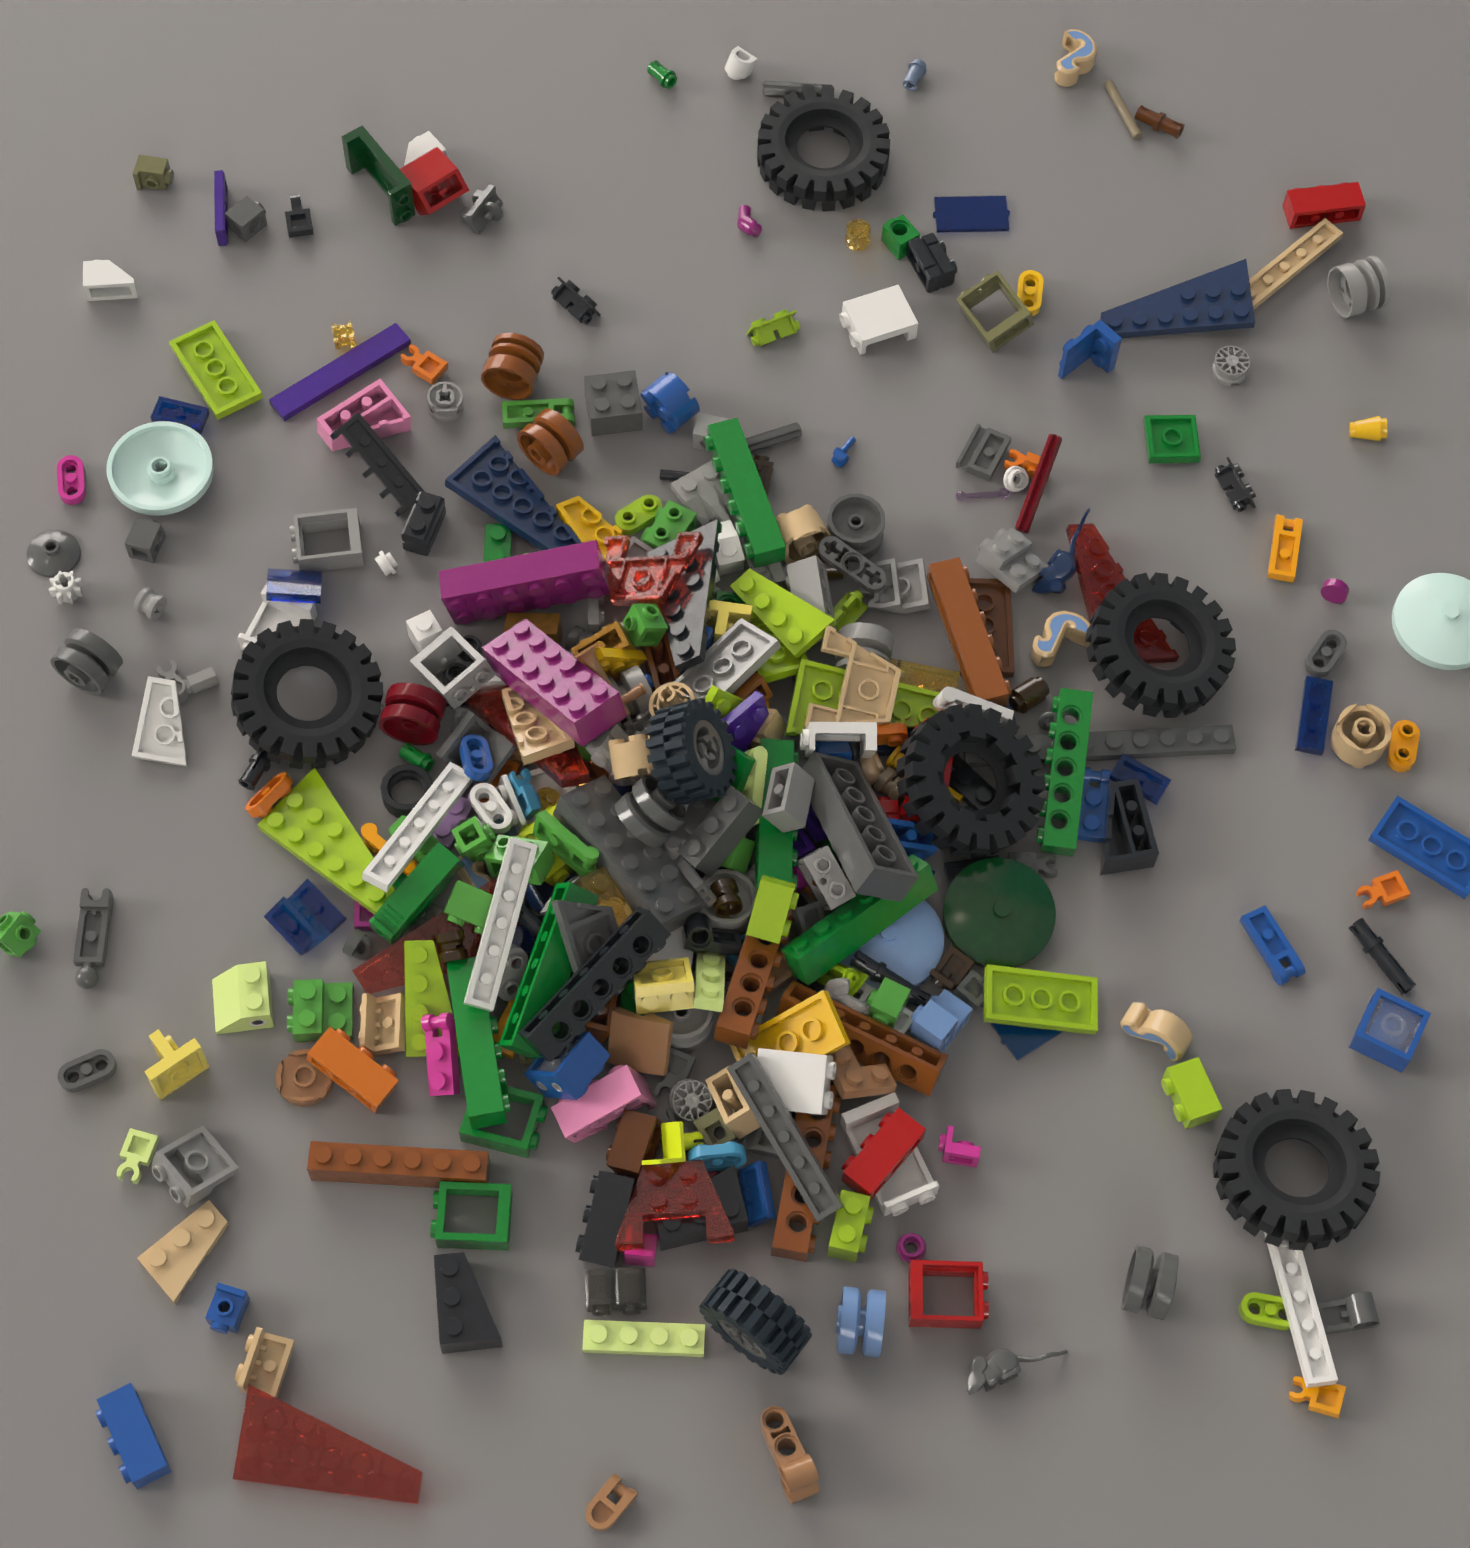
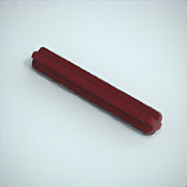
(1038, 483)

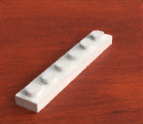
(417, 827)
(500, 924)
(1303, 1315)

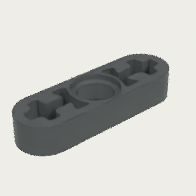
(872, 569)

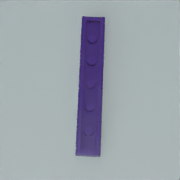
(340, 372)

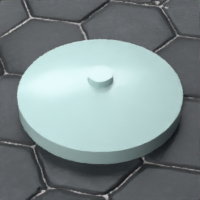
(160, 468)
(1434, 620)

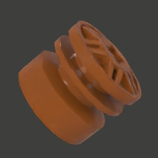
(512, 366)

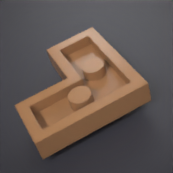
(858, 1080)

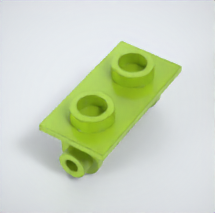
(764, 330)
(849, 609)
(841, 971)

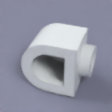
(740, 64)

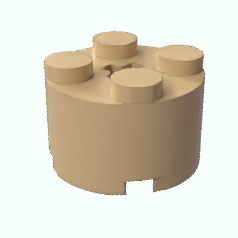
(801, 533)
(1361, 735)
(630, 757)

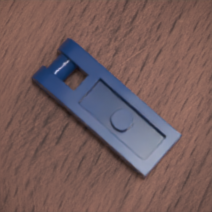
(1093, 806)
(1272, 944)

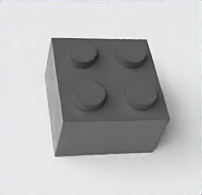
(613, 403)

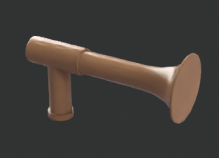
(589, 657)

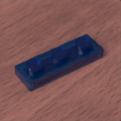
(1314, 715)

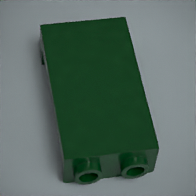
(364, 152)

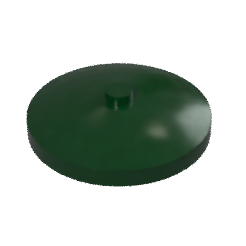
(999, 912)

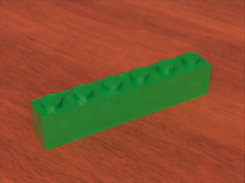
(745, 493)
(774, 848)
(852, 927)
(545, 972)
(477, 1052)

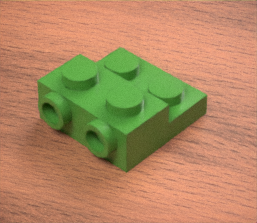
(319, 1007)

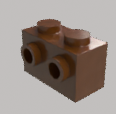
(635, 1141)

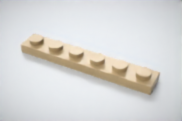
(1293, 261)

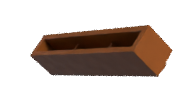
(967, 631)
(395, 1164)

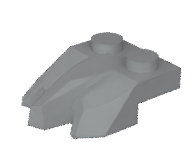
(702, 494)
(904, 587)

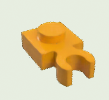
(1322, 1399)

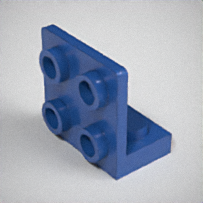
(1095, 342)

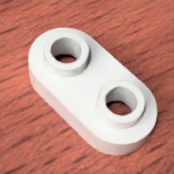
(493, 809)

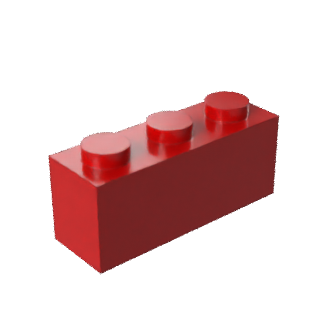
(1334, 202)
(882, 1153)

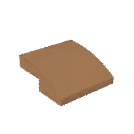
(640, 1041)

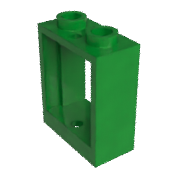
(506, 1144)
(496, 1241)

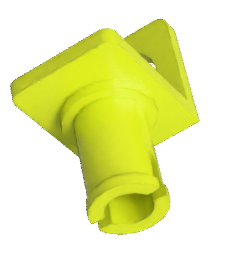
(675, 1143)

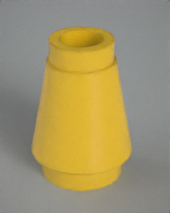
(1369, 429)

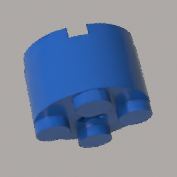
(669, 402)

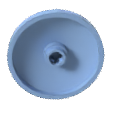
(907, 946)

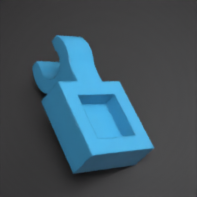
(525, 794)

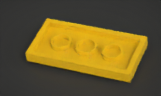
(805, 1028)

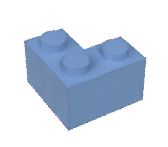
(939, 1020)

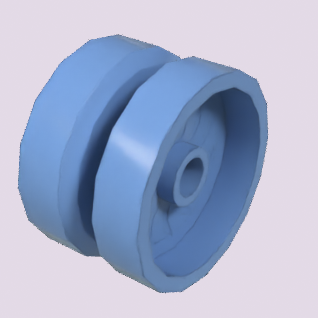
(860, 1321)

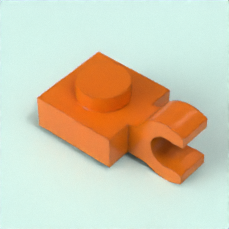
(1028, 462)

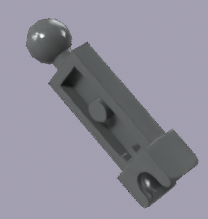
(92, 936)

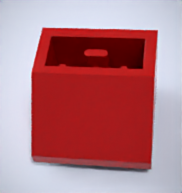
(434, 181)

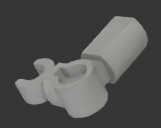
(193, 684)

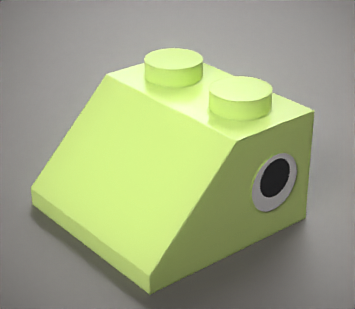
(243, 998)

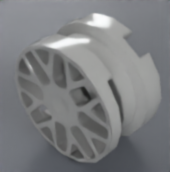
(1230, 367)
(445, 401)
(690, 1099)

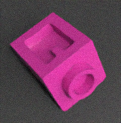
(958, 1153)

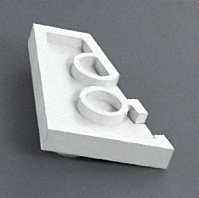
(160, 725)

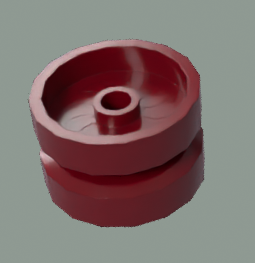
(412, 713)

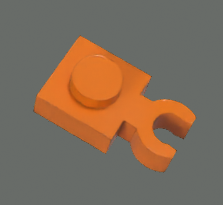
(425, 366)
(1386, 888)

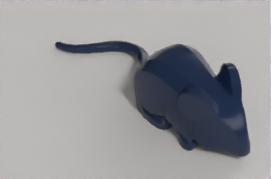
(1061, 567)

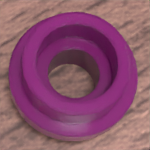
(911, 1239)

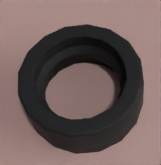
(397, 774)

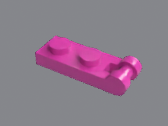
(441, 1054)

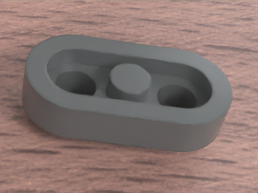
(1324, 655)
(86, 1069)

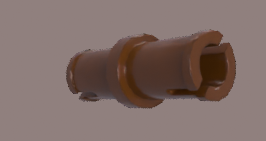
(1159, 121)

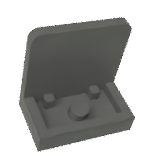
(500, 747)

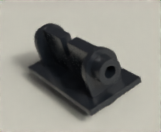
(583, 306)
(1240, 494)

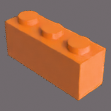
(353, 1068)

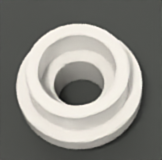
(1021, 479)
(386, 563)

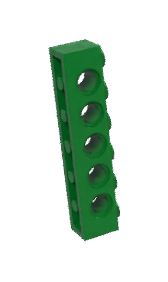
(1079, 705)

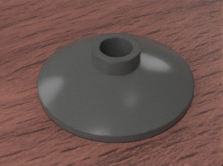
(62, 558)

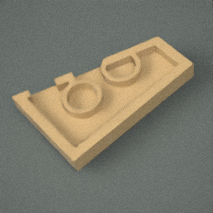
(181, 1251)

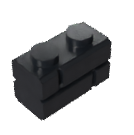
(931, 262)
(423, 523)

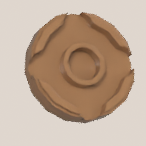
(301, 1081)

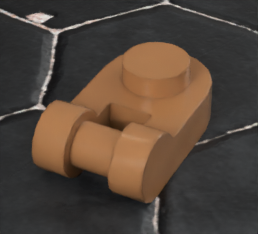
(603, 1513)

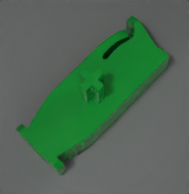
(415, 893)

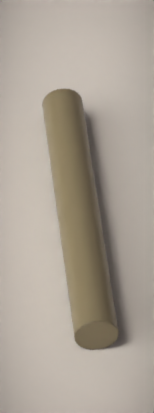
(1123, 110)

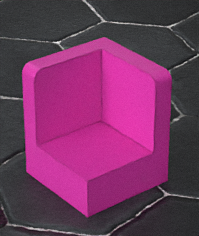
(644, 1256)

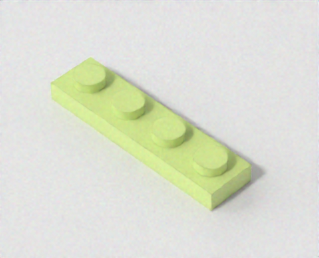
(709, 981)
(643, 1338)

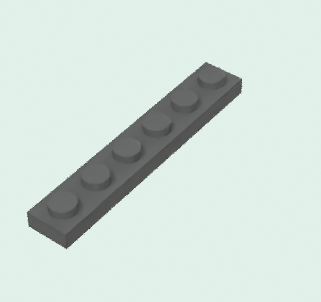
(785, 1137)

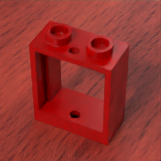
(921, 1268)

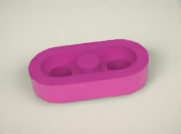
(71, 482)

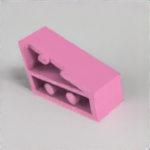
(375, 405)
(603, 1103)

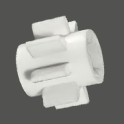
(66, 587)

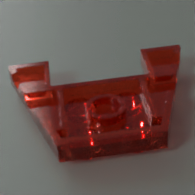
(647, 577)
(673, 1193)

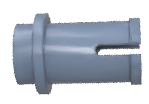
(916, 70)

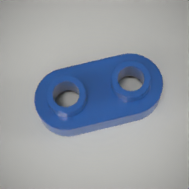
(476, 757)

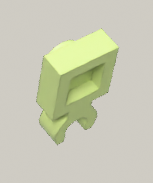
(137, 1151)

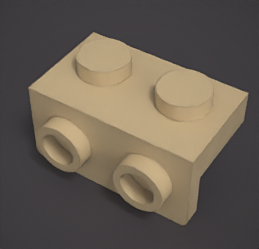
(382, 1023)
(265, 1362)

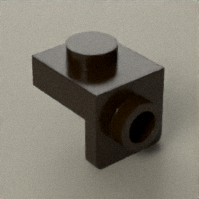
(952, 969)

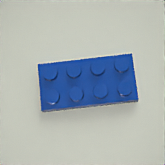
(1425, 845)

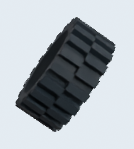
(691, 751)
(755, 1321)

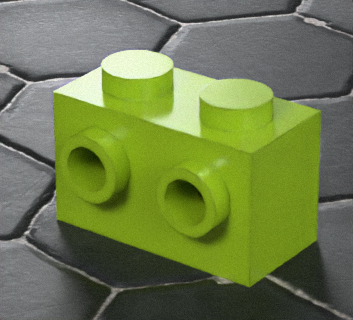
(771, 909)
(1191, 1093)
(849, 1225)

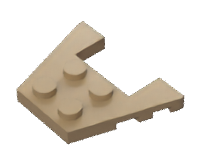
(867, 685)

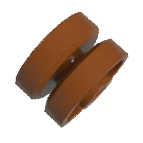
(550, 442)

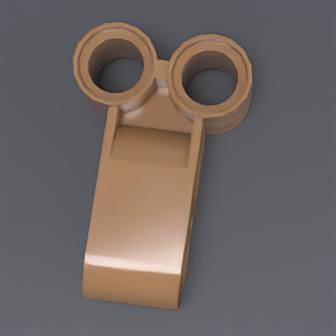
(796, 1470)

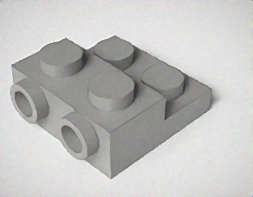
(1009, 559)
(193, 1166)

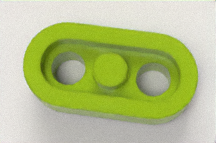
(640, 514)
(1267, 1307)

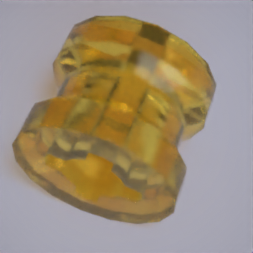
(854, 229)
(343, 335)

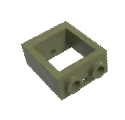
(1008, 328)

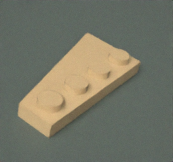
(533, 732)

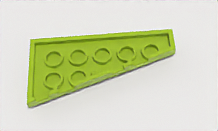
(823, 684)
(321, 836)

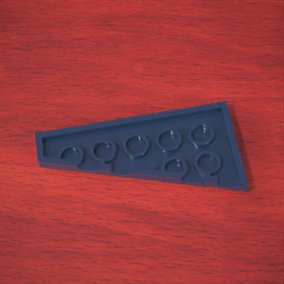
(1198, 305)
(509, 496)

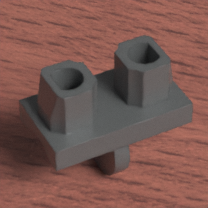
(485, 207)

